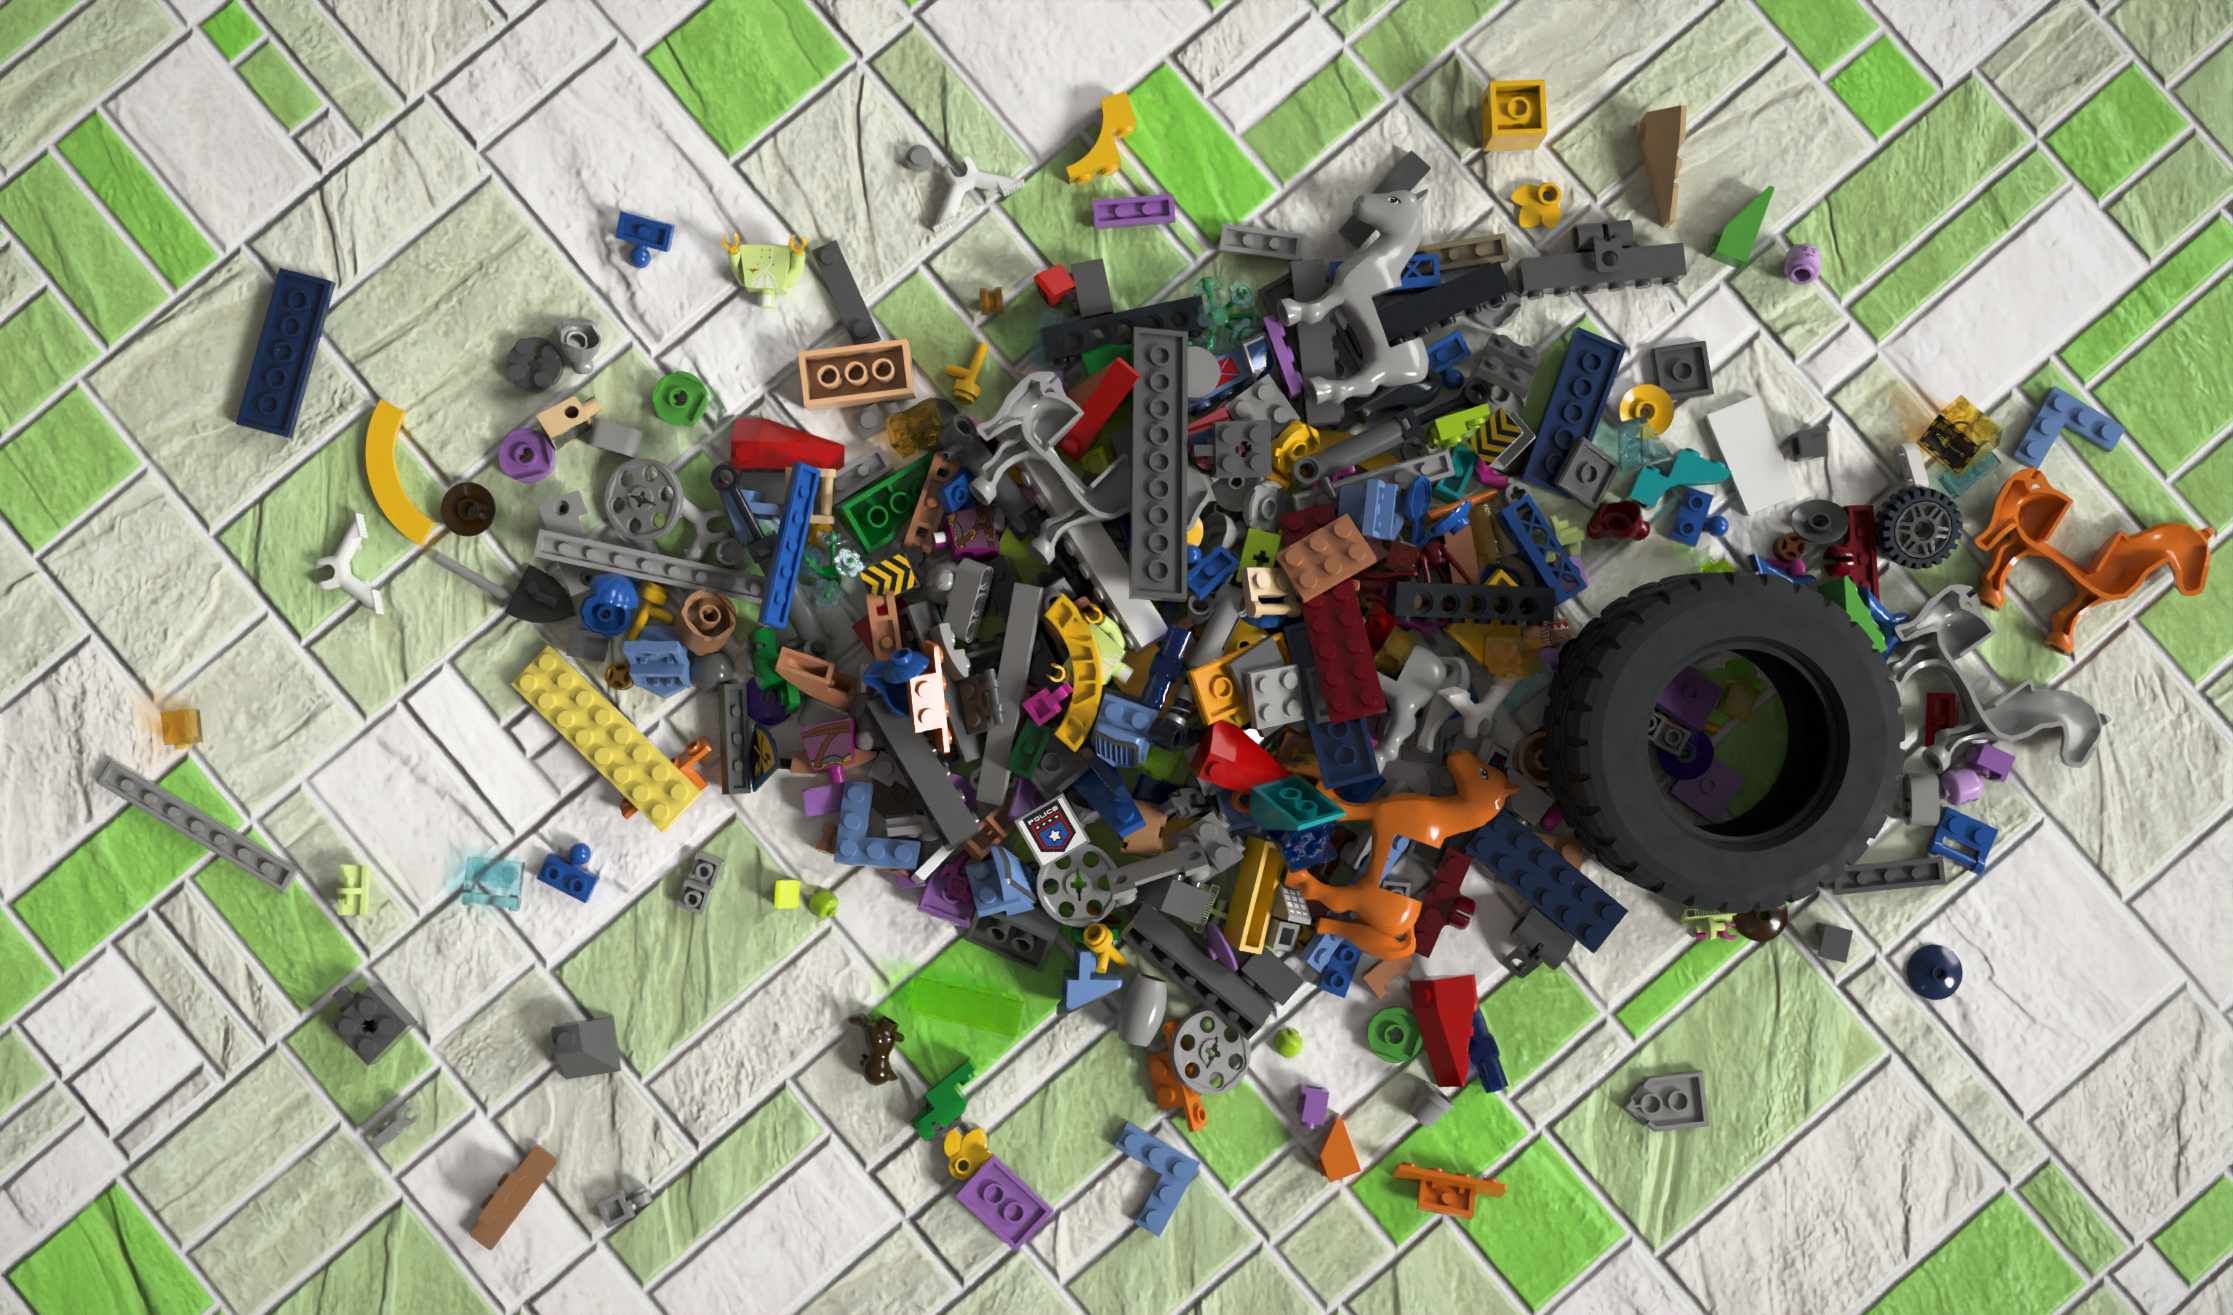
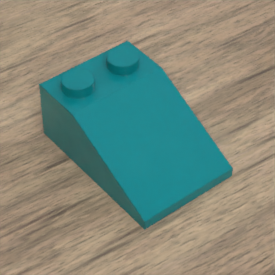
(1291, 805)

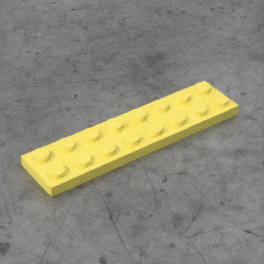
(606, 738)

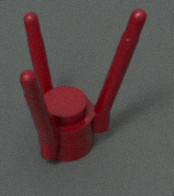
(1434, 556)
(1373, 582)

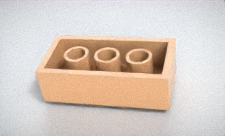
(857, 375)

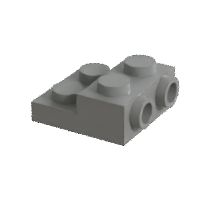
(1216, 839)

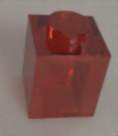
(1403, 556)

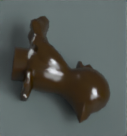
(880, 1039)

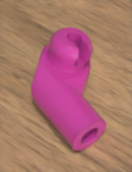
(1488, 477)
(1551, 818)

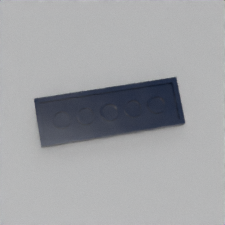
(285, 353)
(1572, 406)
(1341, 748)
(1546, 880)

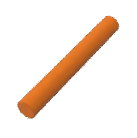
(1476, 499)

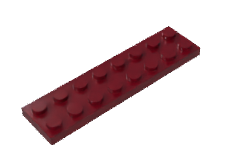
(1337, 633)

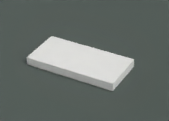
(1751, 455)

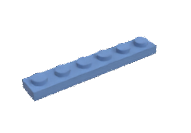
(1323, 946)

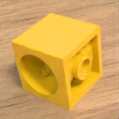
(1513, 115)

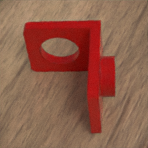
(1379, 621)

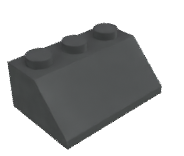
(1018, 937)

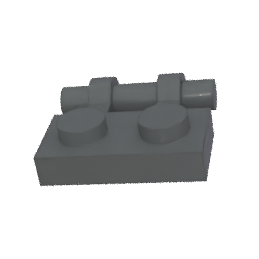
(982, 702)

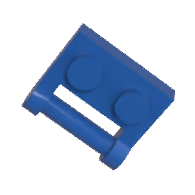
(1966, 832)

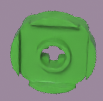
(687, 413)
(1401, 1048)

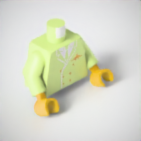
(766, 268)
(1111, 649)

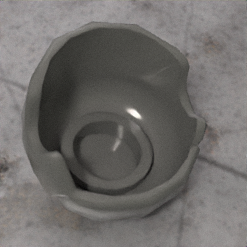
(711, 670)

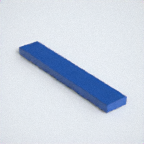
(789, 546)

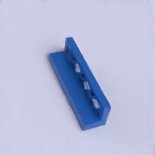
(1410, 285)
(1531, 554)

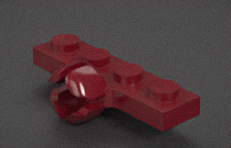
(1858, 553)
(1443, 901)

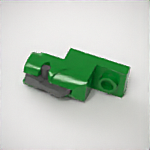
(761, 661)
(946, 1104)

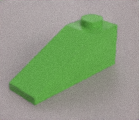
(1736, 239)

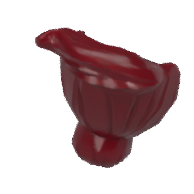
(1618, 522)

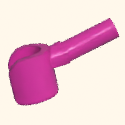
(1796, 567)
(1722, 934)

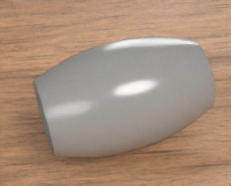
(1142, 1009)

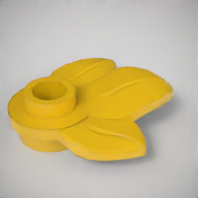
(1535, 208)
(967, 1148)

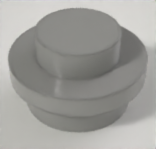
(919, 158)

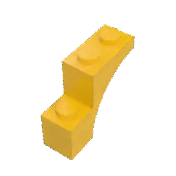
(1104, 156)

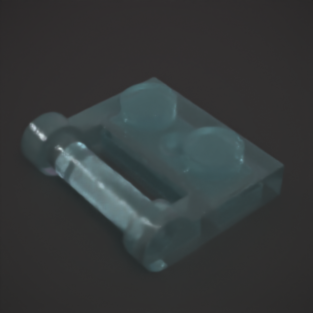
(496, 874)

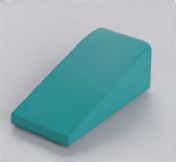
(1451, 488)

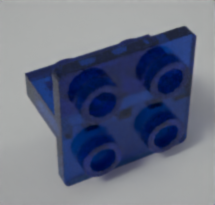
(1305, 847)

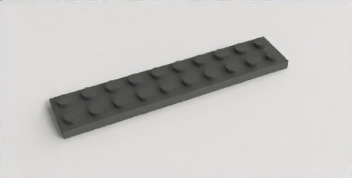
(1159, 465)

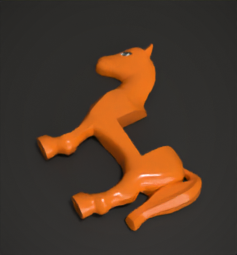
(2113, 571)
(1413, 816)

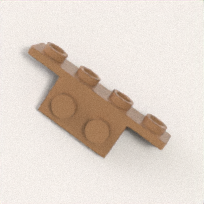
(512, 1196)

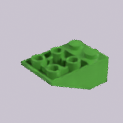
(1845, 594)

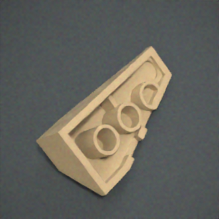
(1659, 144)

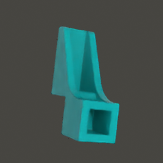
(1683, 471)

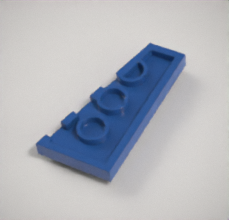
(1121, 818)

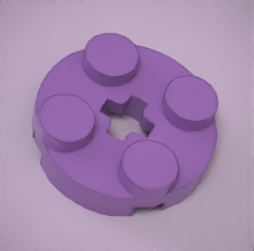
(513, 447)

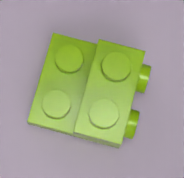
(1450, 429)

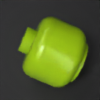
(823, 903)
(1288, 1043)

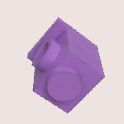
(1989, 761)
(1312, 1105)

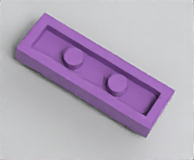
(1133, 211)

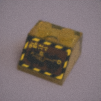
(1960, 436)

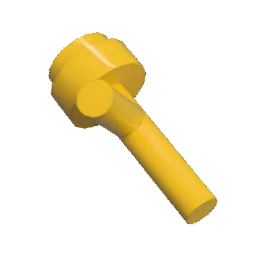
(966, 390)
(654, 593)
(1099, 940)

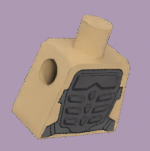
(559, 426)

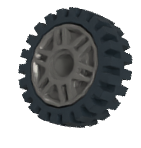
(1937, 531)

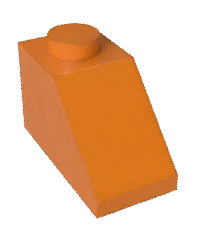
(1336, 1152)

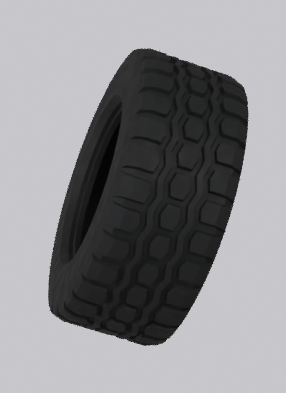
(1836, 760)

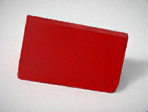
(1941, 713)

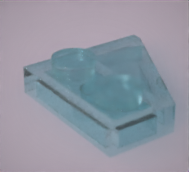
(1639, 445)

